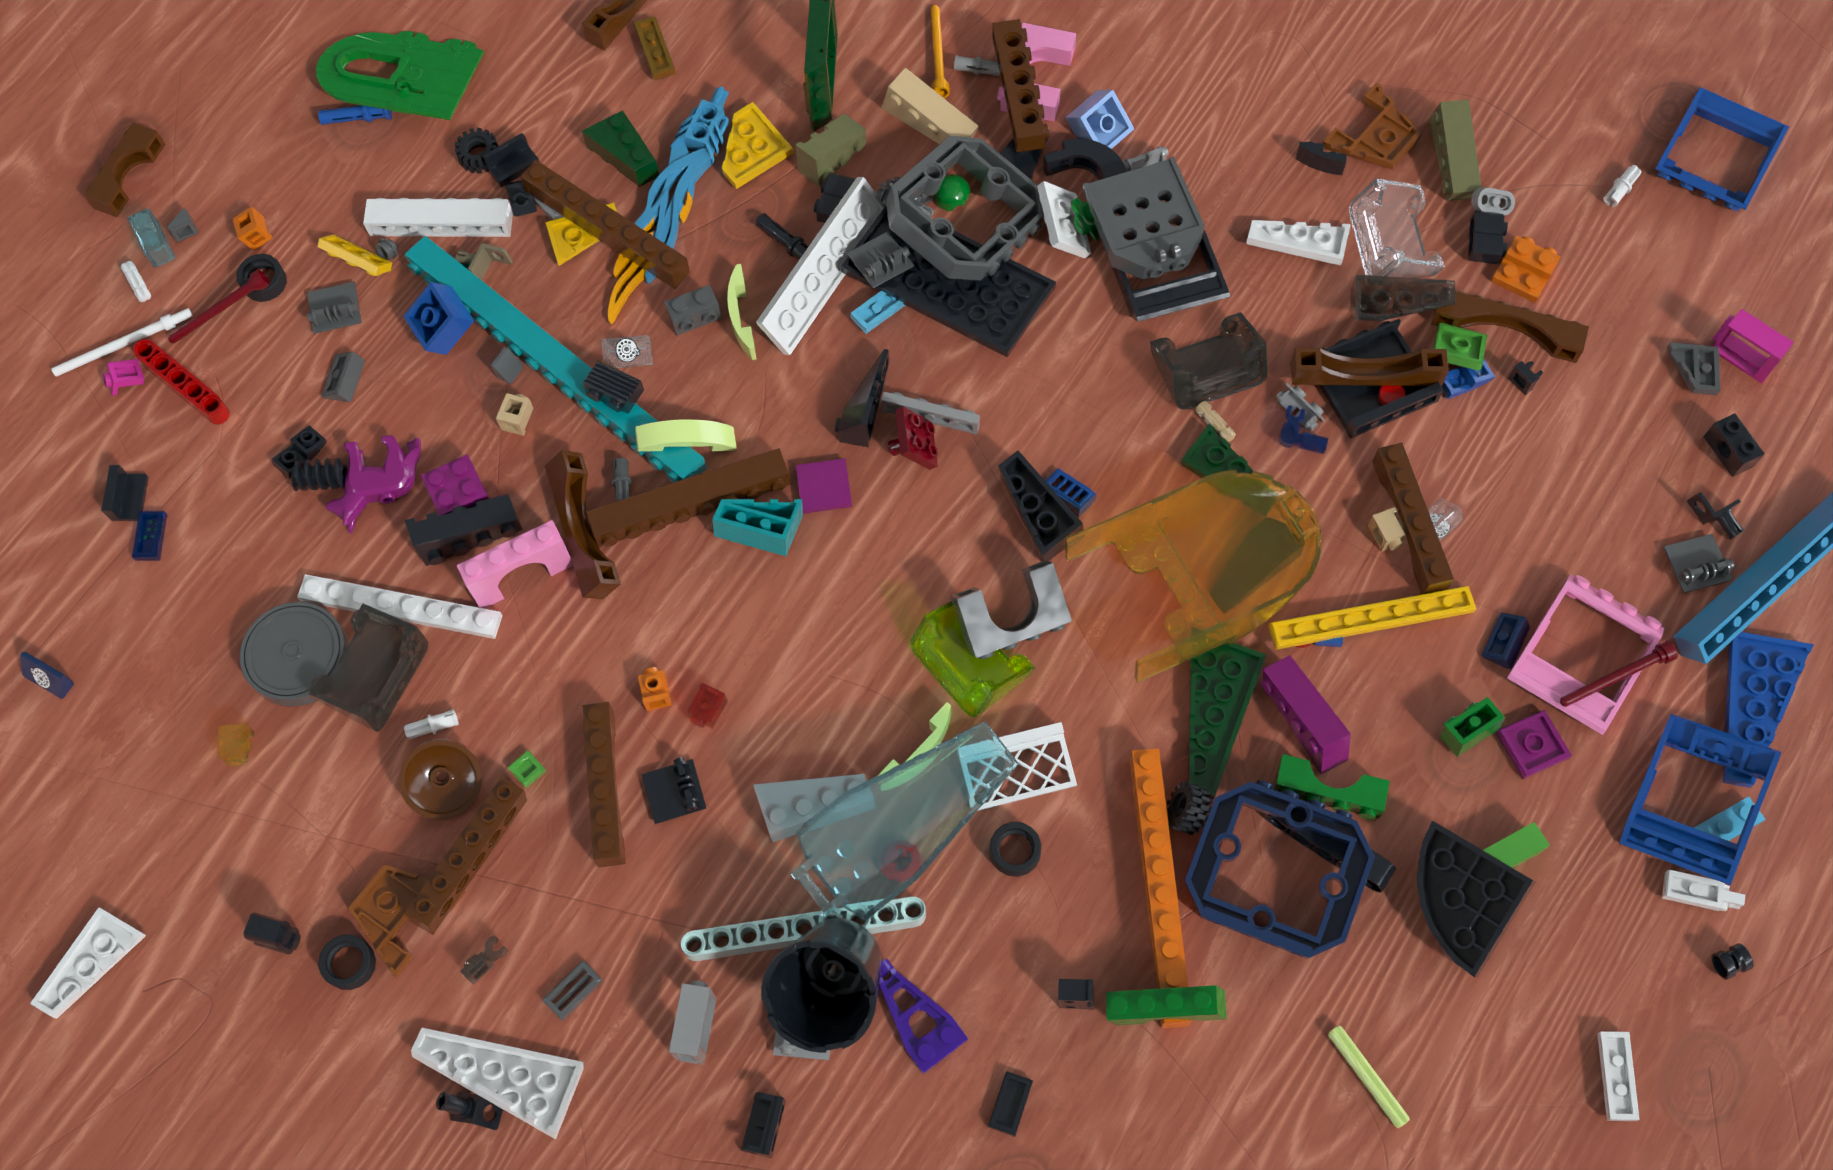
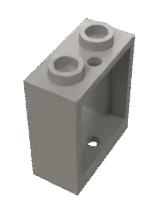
(693, 1023)

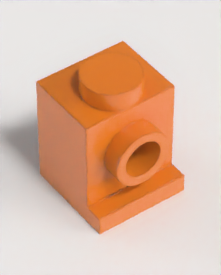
(251, 228)
(658, 696)

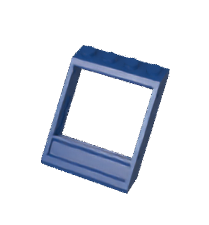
(1737, 119)
(1682, 843)

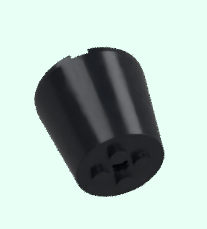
(815, 999)

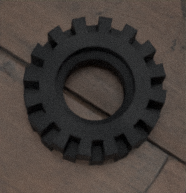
(471, 141)
(1188, 807)

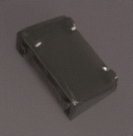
(1213, 366)
(373, 668)

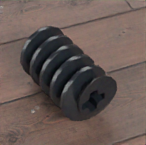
(318, 475)

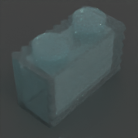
(151, 237)

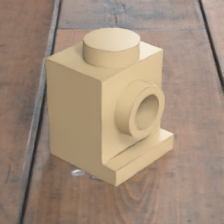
(507, 415)
(1387, 530)

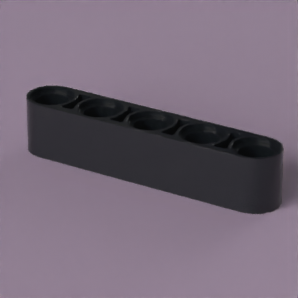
(1334, 850)

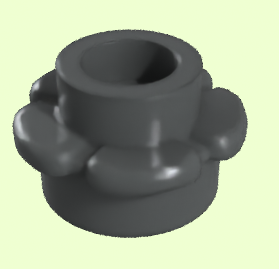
(386, 249)

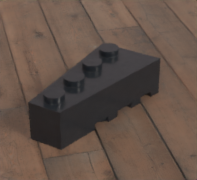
(463, 529)

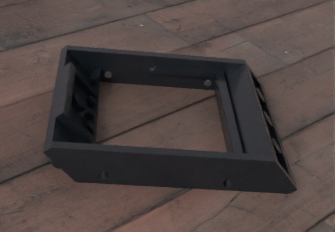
(1176, 294)

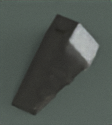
(1393, 297)

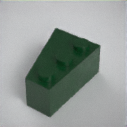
(623, 147)

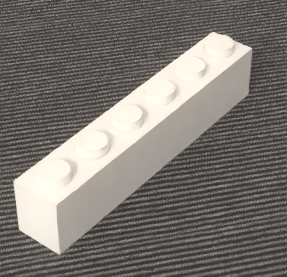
(438, 217)

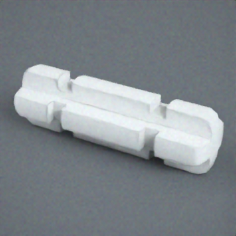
(135, 281)

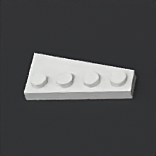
(1311, 242)

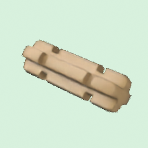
(1212, 417)

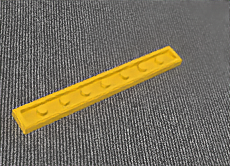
(1372, 617)

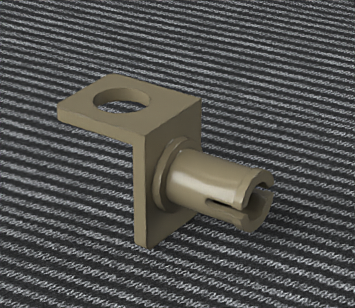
(480, 262)

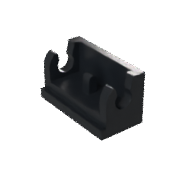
(763, 1124)

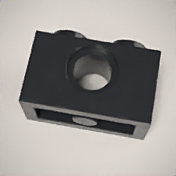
(1733, 445)

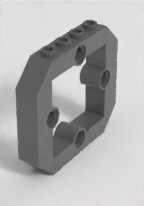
(934, 236)

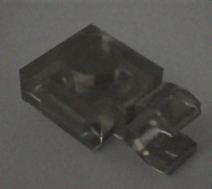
(480, 964)

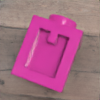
(122, 374)

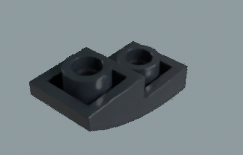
(1313, 156)
(303, 446)

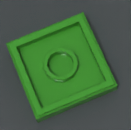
(1463, 346)

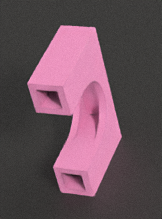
(1048, 46)
(488, 568)

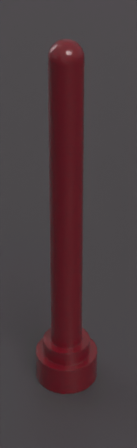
(256, 281)
(1663, 653)

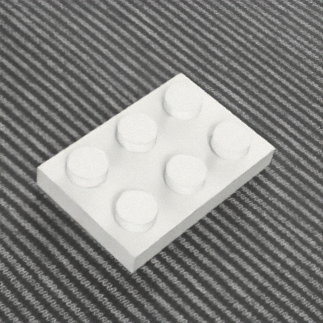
(1060, 220)

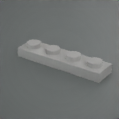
(938, 414)

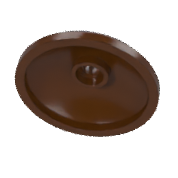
(437, 797)

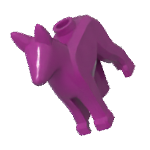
(375, 484)

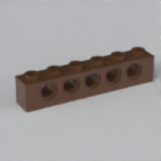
(1019, 86)
(466, 856)

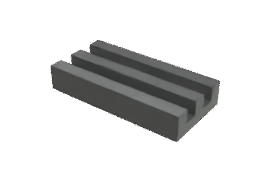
(580, 997)

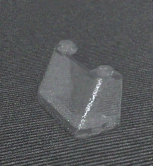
(1389, 231)

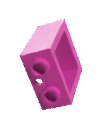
(1743, 355)

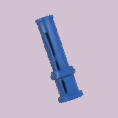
(353, 113)

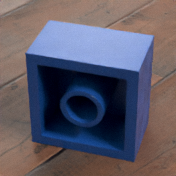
(438, 318)

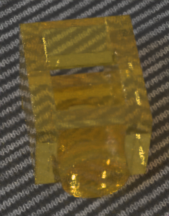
(234, 743)

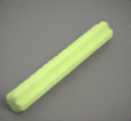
(1368, 1076)

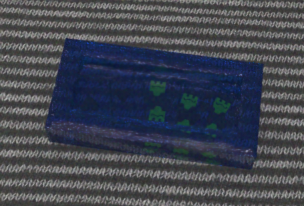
(149, 536)

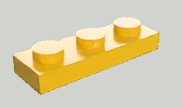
(354, 255)

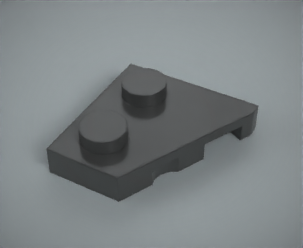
(1697, 366)

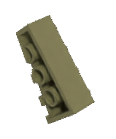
(1455, 149)

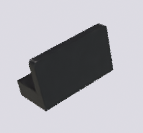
(510, 160)
(124, 494)

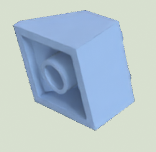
(1100, 119)

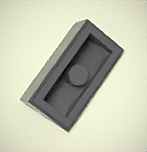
(343, 377)

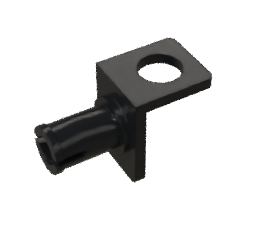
(520, 200)
(1723, 516)
(468, 1109)

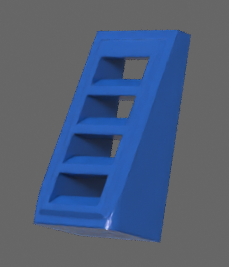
(1088, 495)

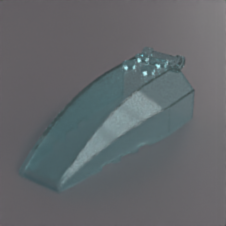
(898, 823)

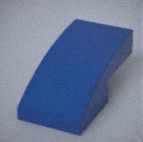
(1466, 379)

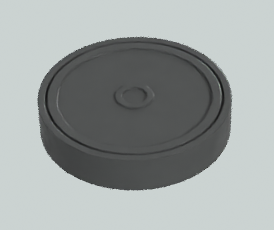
(290, 650)

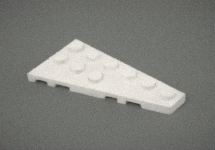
(515, 1079)

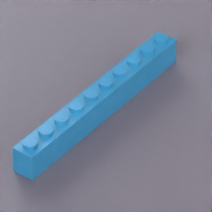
(1758, 586)

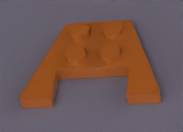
(1384, 140)
(382, 911)

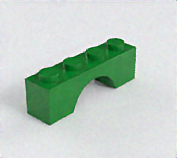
(1364, 797)
(1189, 1003)

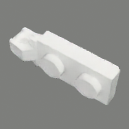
(1700, 891)

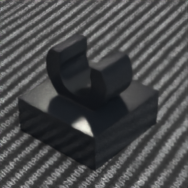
(1523, 377)

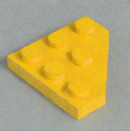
(752, 146)

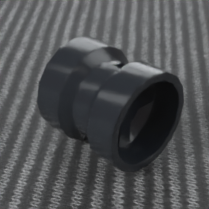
(1732, 961)

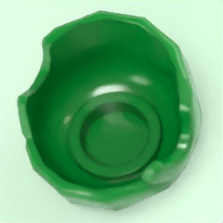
(952, 192)

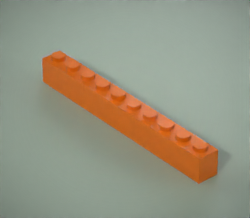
(1158, 874)

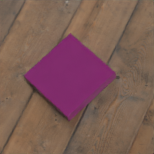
(824, 485)
(1533, 744)

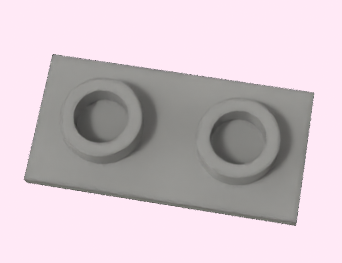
(1146, 159)
(1295, 398)

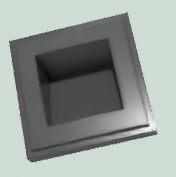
(182, 226)
(506, 366)

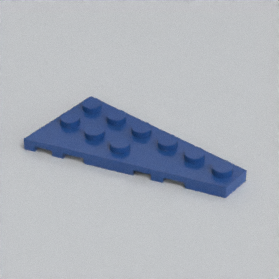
(1759, 689)

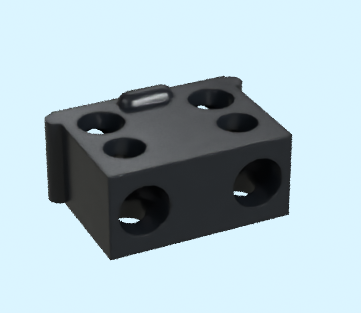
(1076, 994)

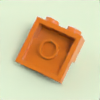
(1526, 268)

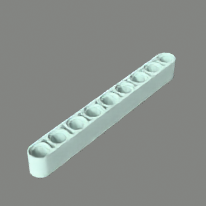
(790, 925)

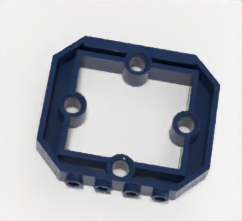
(1335, 825)

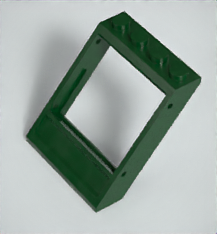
(819, 66)

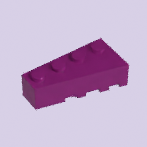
(1307, 714)

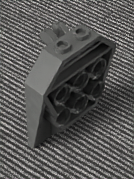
(1145, 187)

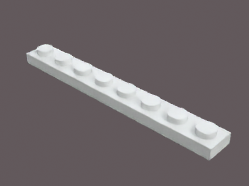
(401, 605)

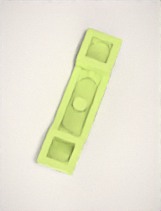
(737, 290)
(685, 433)
(938, 725)

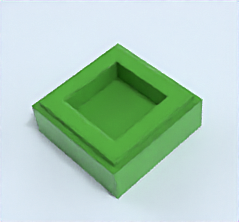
(526, 769)

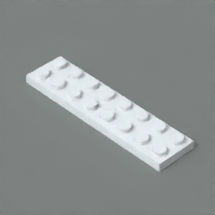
(819, 268)

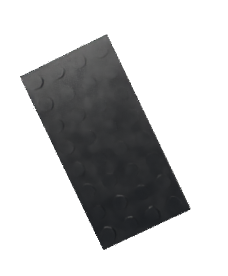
(985, 310)

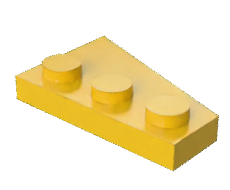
(569, 238)

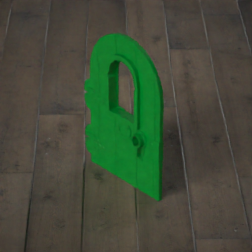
(427, 78)

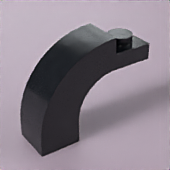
(1084, 155)

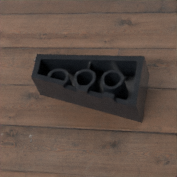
(1039, 506)

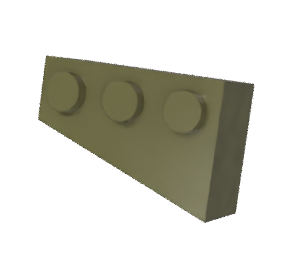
(830, 149)

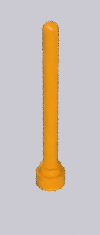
(939, 84)

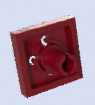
(914, 439)

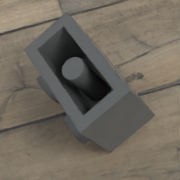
(693, 310)

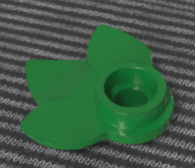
(1084, 219)

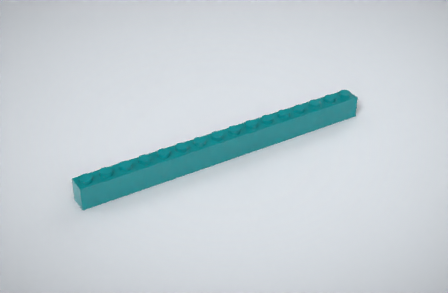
(543, 353)

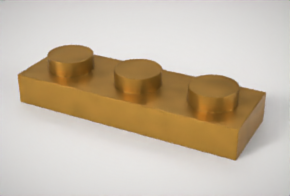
(654, 48)

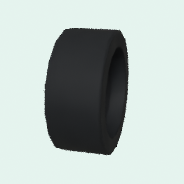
(262, 261)
(1015, 828)
(330, 950)

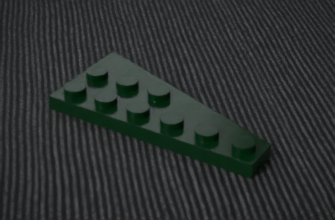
(1219, 697)

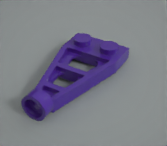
(936, 1044)

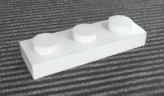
(1618, 1076)

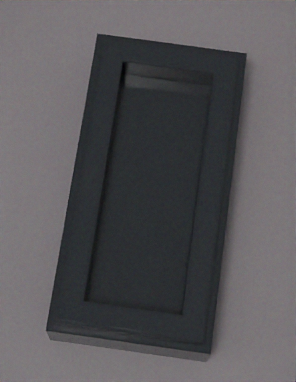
(1010, 1104)

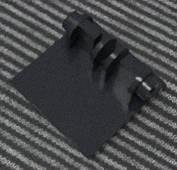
(674, 791)

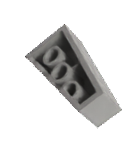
(793, 803)

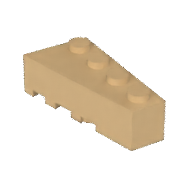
(925, 109)

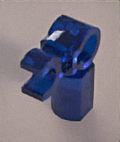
(1290, 435)

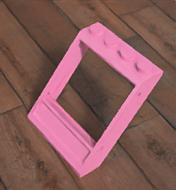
(1552, 684)

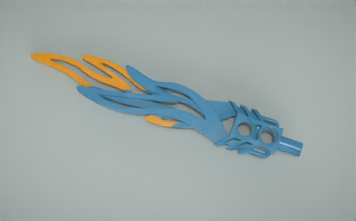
(682, 164)

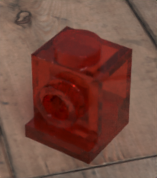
(709, 715)

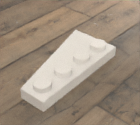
(91, 956)

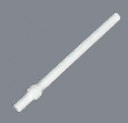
(166, 322)

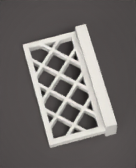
(1029, 740)

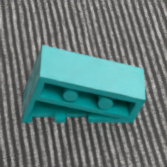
(759, 524)

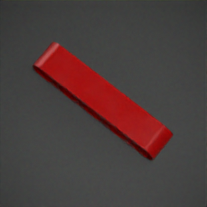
(173, 373)

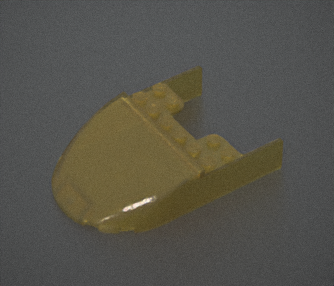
(1227, 550)

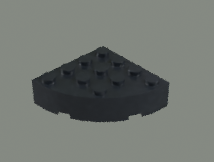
(1467, 896)

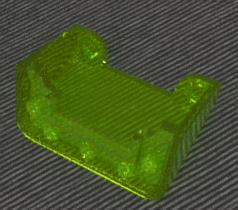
(968, 680)

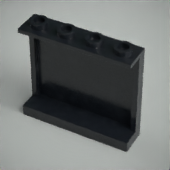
(1359, 404)

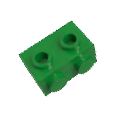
(1471, 726)

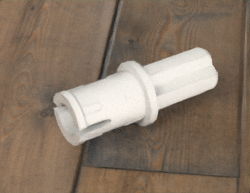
(1622, 186)
(431, 724)

